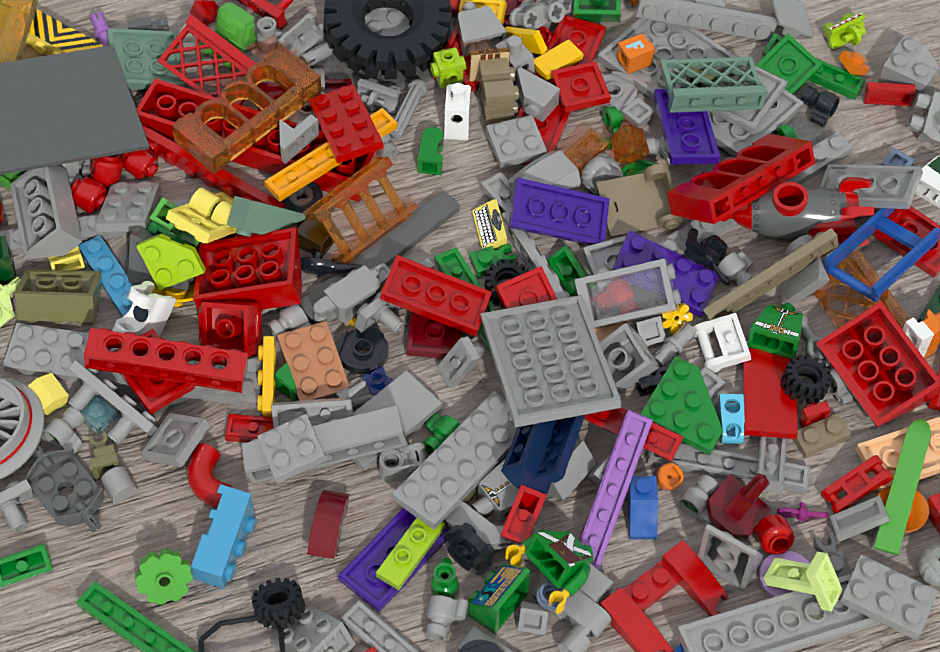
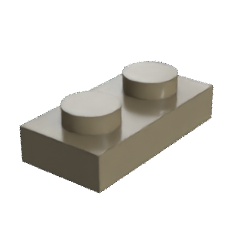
(822, 435)

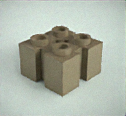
(497, 90)

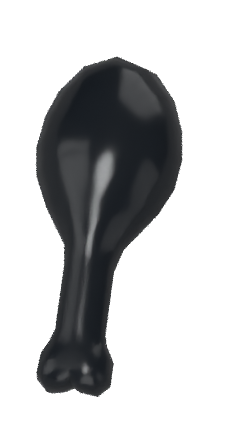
(318, 266)

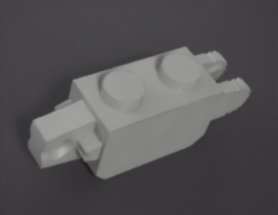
(346, 296)

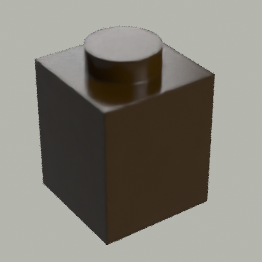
(314, 237)

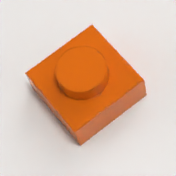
(854, 63)

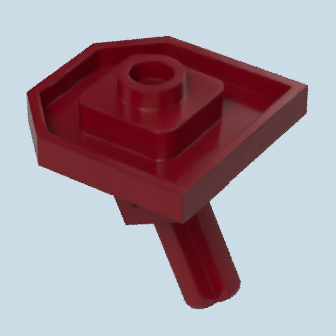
(737, 506)

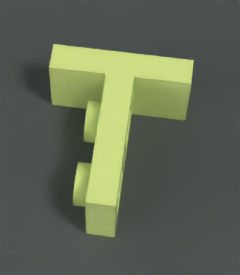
(812, 578)

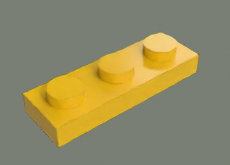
(267, 354)

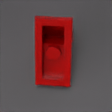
(523, 515)

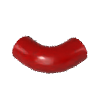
(201, 474)

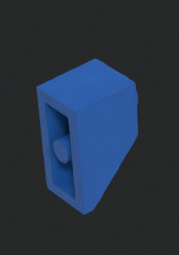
(642, 507)

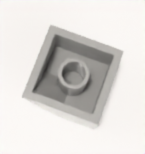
(911, 65)

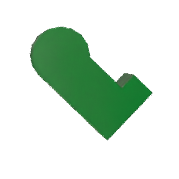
(429, 156)

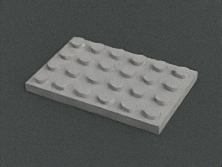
(549, 361)

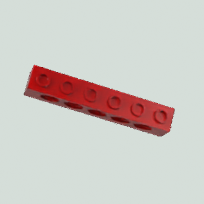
(174, 370)

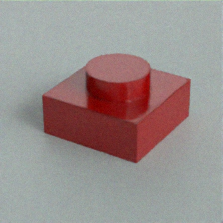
(813, 413)

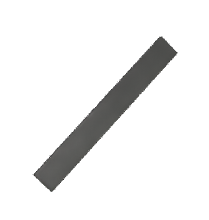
(394, 243)

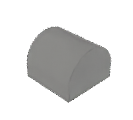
(118, 484)

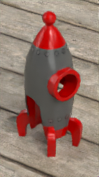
(801, 211)

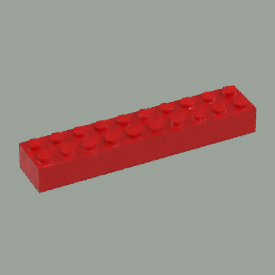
(168, 102)

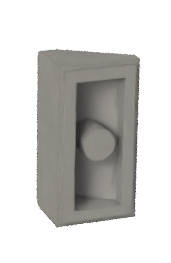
(804, 283)

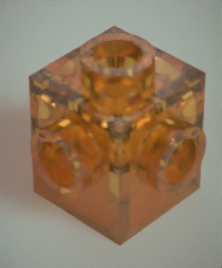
(629, 144)

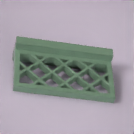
(713, 96)

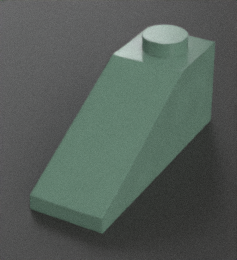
(259, 217)

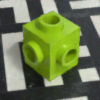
(448, 67)

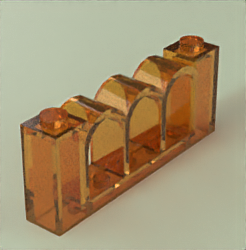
(278, 66)

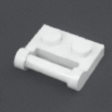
(730, 340)

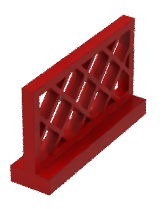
(214, 42)

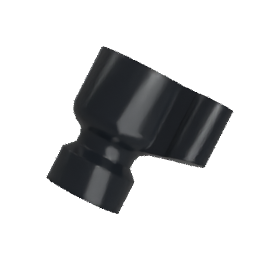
(824, 104)

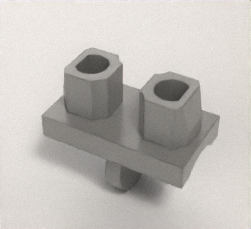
(378, 96)

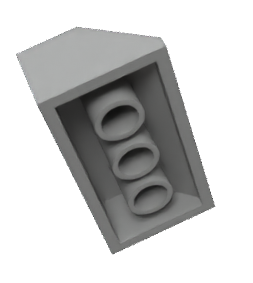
(45, 212)

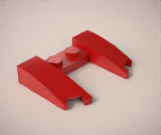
(677, 567)

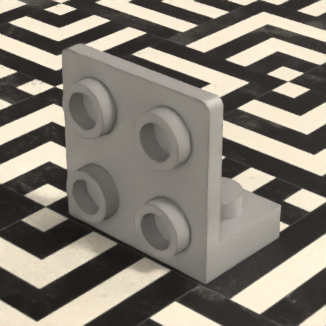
(316, 633)

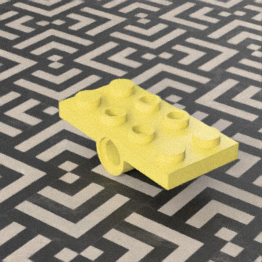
(204, 216)

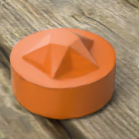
(669, 476)

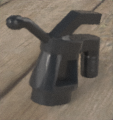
(708, 253)

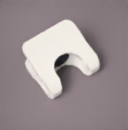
(147, 311)

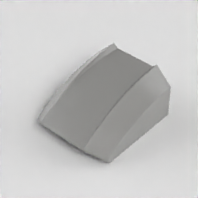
(551, 169)
(627, 356)

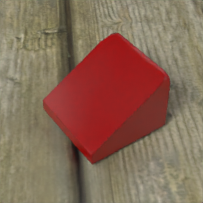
(205, 11)

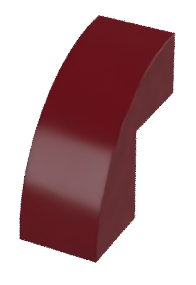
(327, 524)

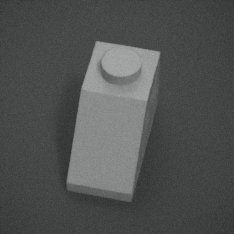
(536, 94)

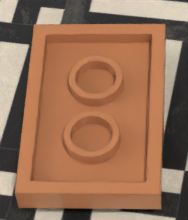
(313, 362)

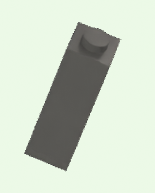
(137, 268)

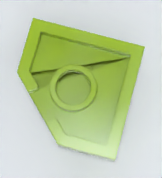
(169, 260)

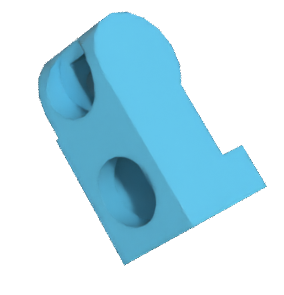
(731, 418)

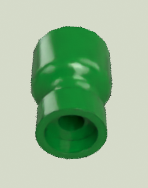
(441, 429)
(444, 580)

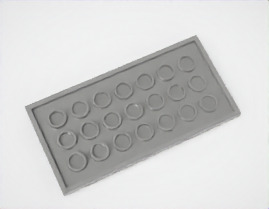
(686, 42)

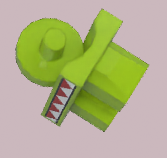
(847, 30)

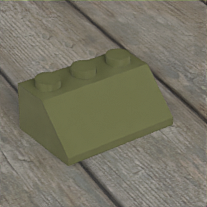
(58, 296)

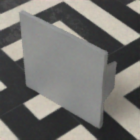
(793, 17)

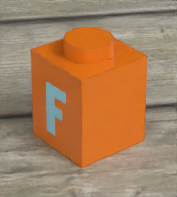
(635, 53)

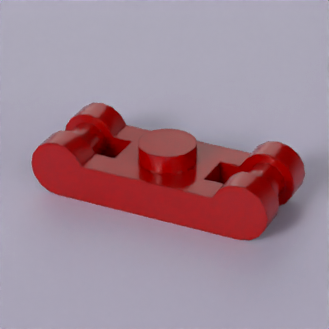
(857, 484)

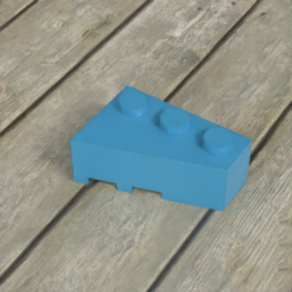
(225, 538)

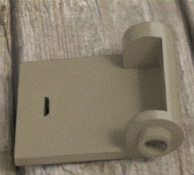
(639, 201)

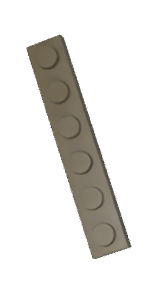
(777, 273)

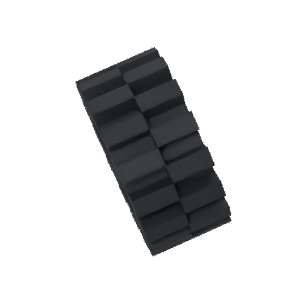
(500, 272)
(810, 369)
(276, 592)

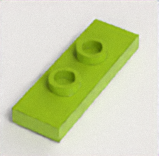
(408, 553)

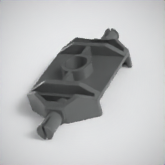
(60, 470)

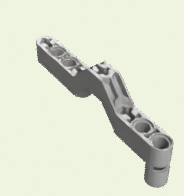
(580, 612)

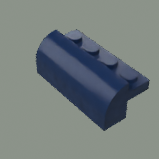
(541, 453)

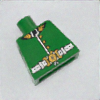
(777, 330)

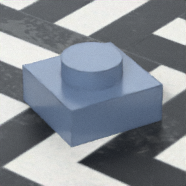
(898, 158)

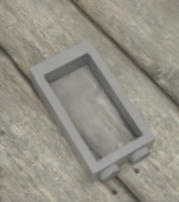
(629, 293)

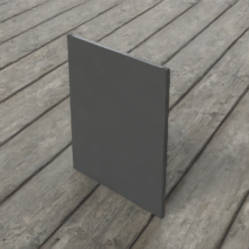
(65, 110)

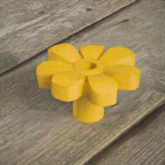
(676, 319)

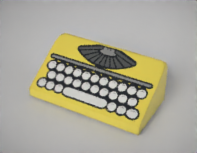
(490, 225)

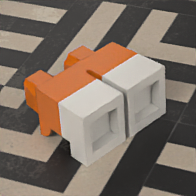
(924, 334)

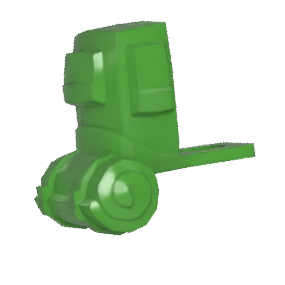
(235, 27)

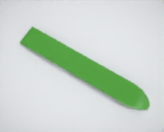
(904, 487)

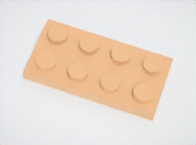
(889, 448)

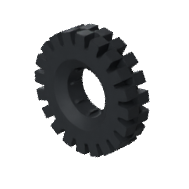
(362, 47)

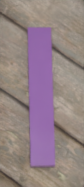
(614, 484)

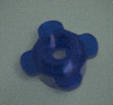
(376, 387)

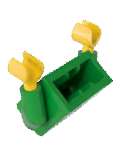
(559, 558)

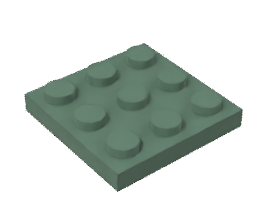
(139, 54)

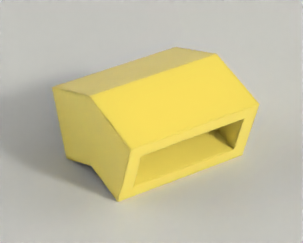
(70, 261)
(49, 393)

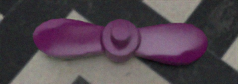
(801, 513)

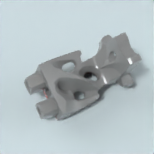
(929, 125)

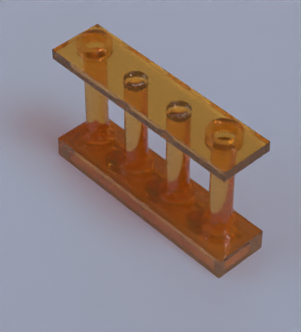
(340, 199)

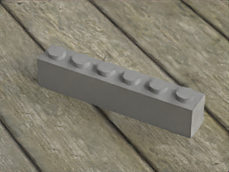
(340, 440)

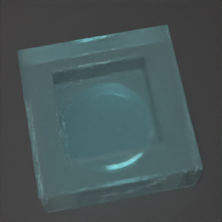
(98, 415)

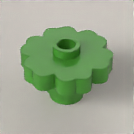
(163, 576)

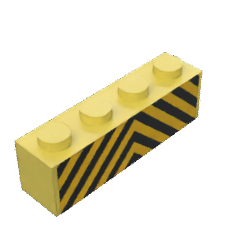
(54, 37)

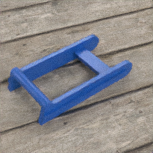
(881, 222)

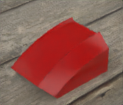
(231, 325)

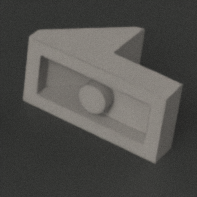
(295, 139)

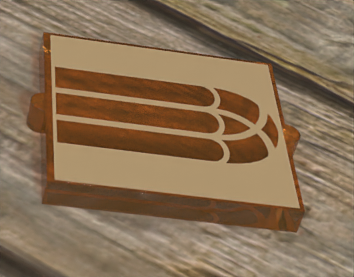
(489, 53)

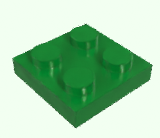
(791, 63)

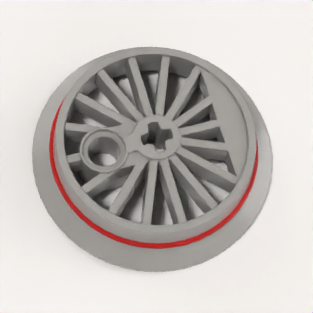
(27, 430)

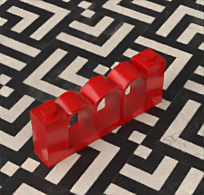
(741, 179)

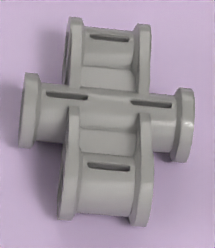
(536, 14)

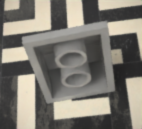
(729, 557)

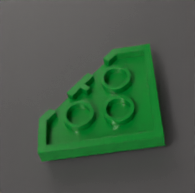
(685, 406)

